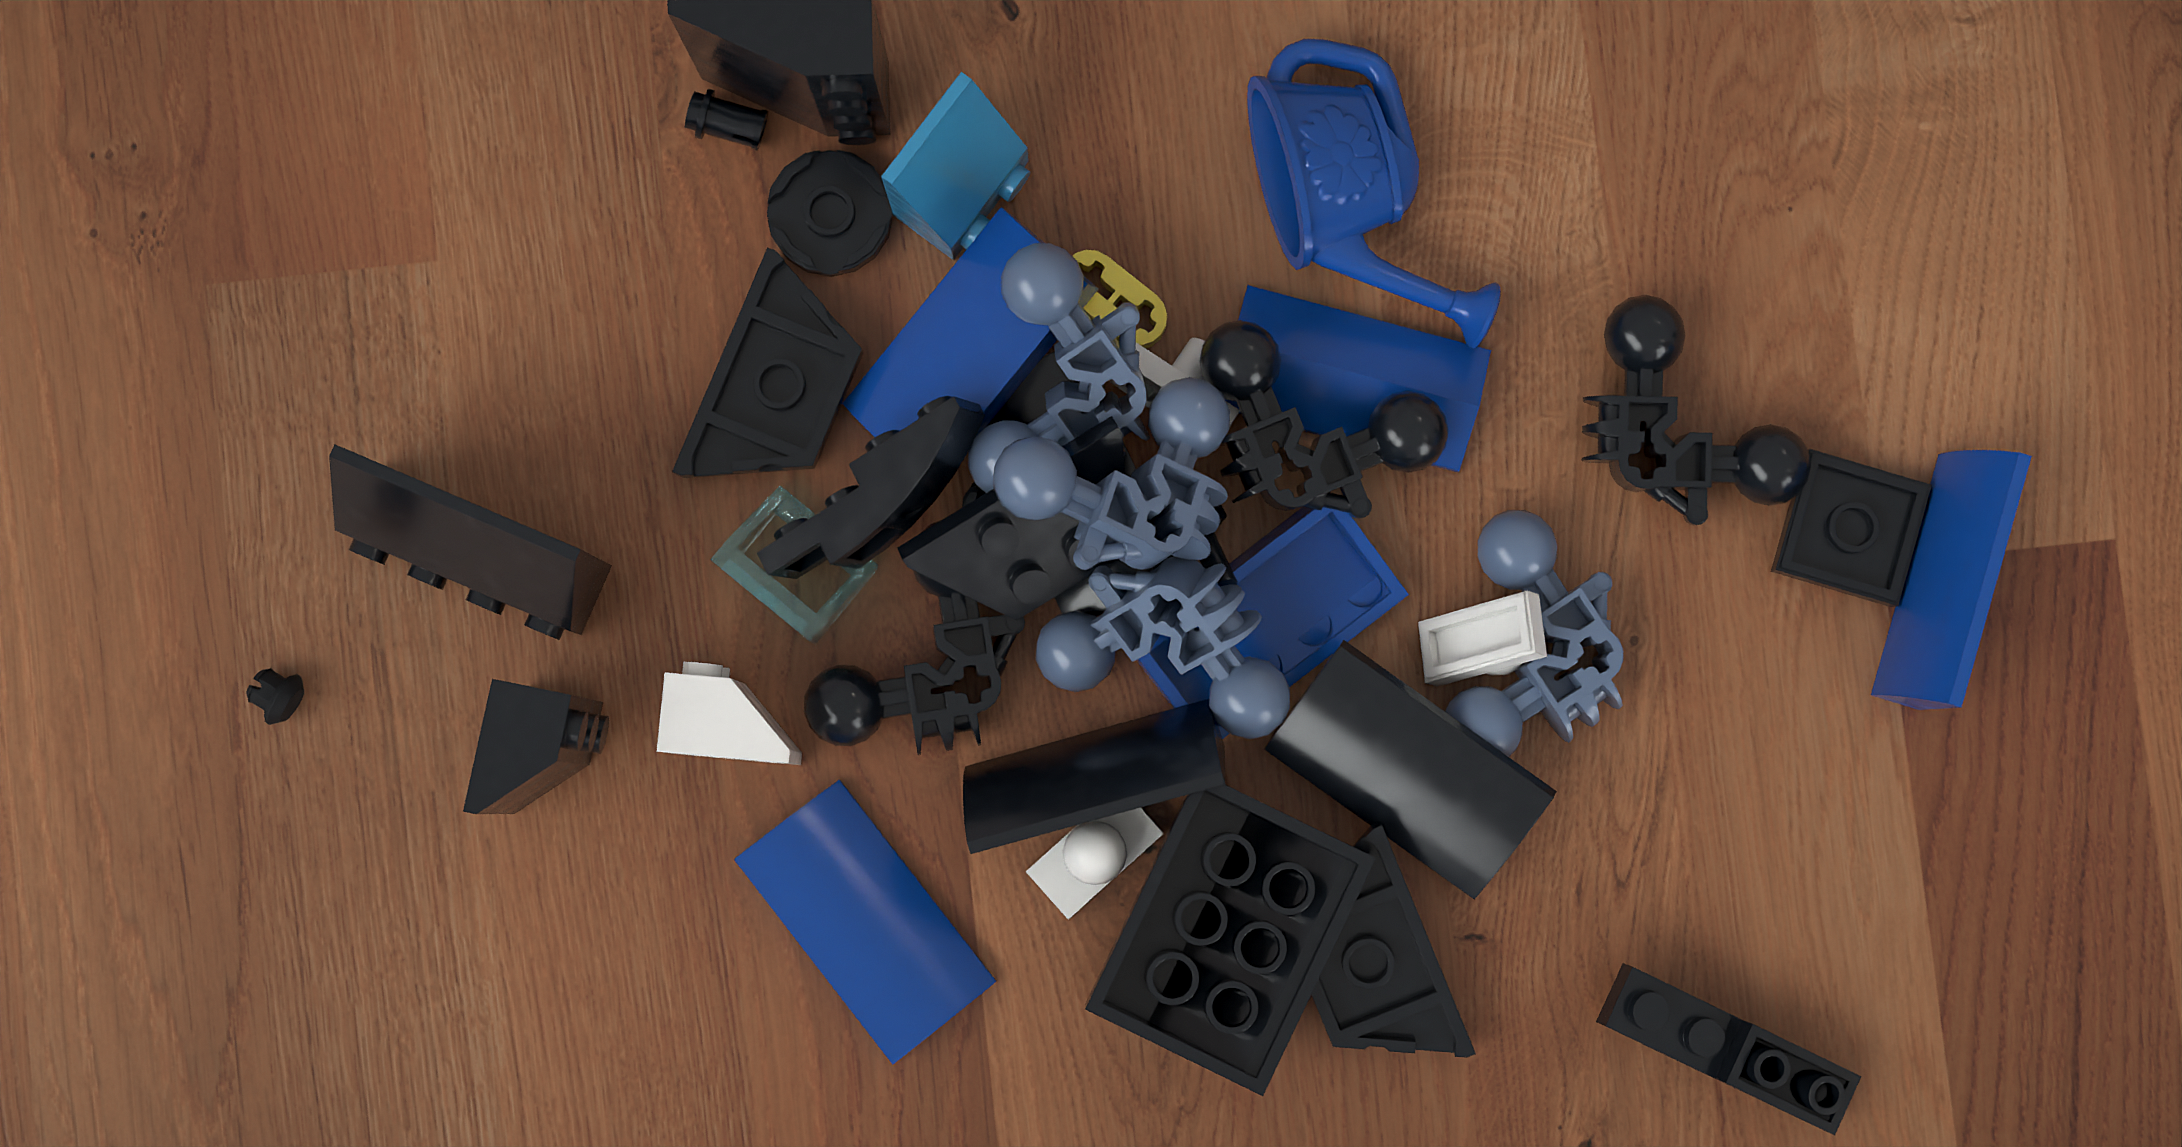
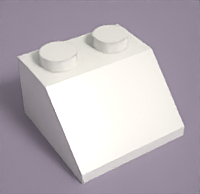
(719, 718)

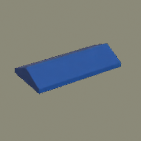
(1346, 363)

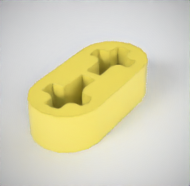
(1123, 288)

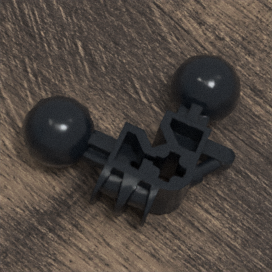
(1644, 340)
(1402, 432)
(849, 704)

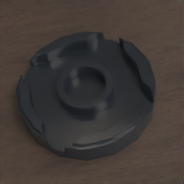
(829, 212)

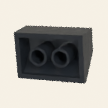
(531, 745)

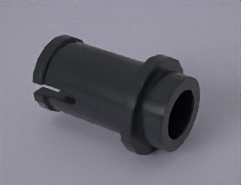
(725, 119)

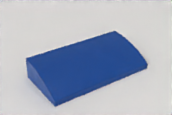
(959, 340)
(1951, 578)
(1313, 586)
(865, 921)

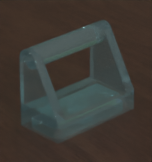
(767, 589)

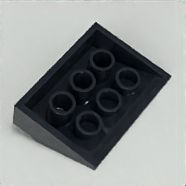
(795, 57)
(464, 544)
(1230, 934)

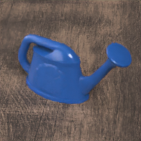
(1342, 166)

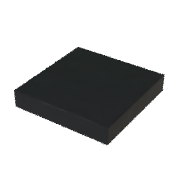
(1852, 529)

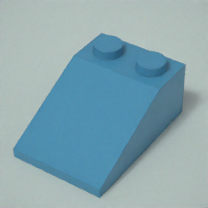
(956, 169)

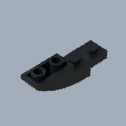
(895, 488)
(1728, 1049)

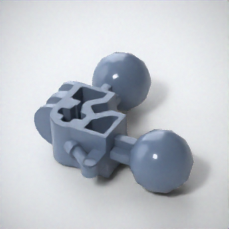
(1045, 288)
(1187, 422)
(1520, 554)
(1079, 649)

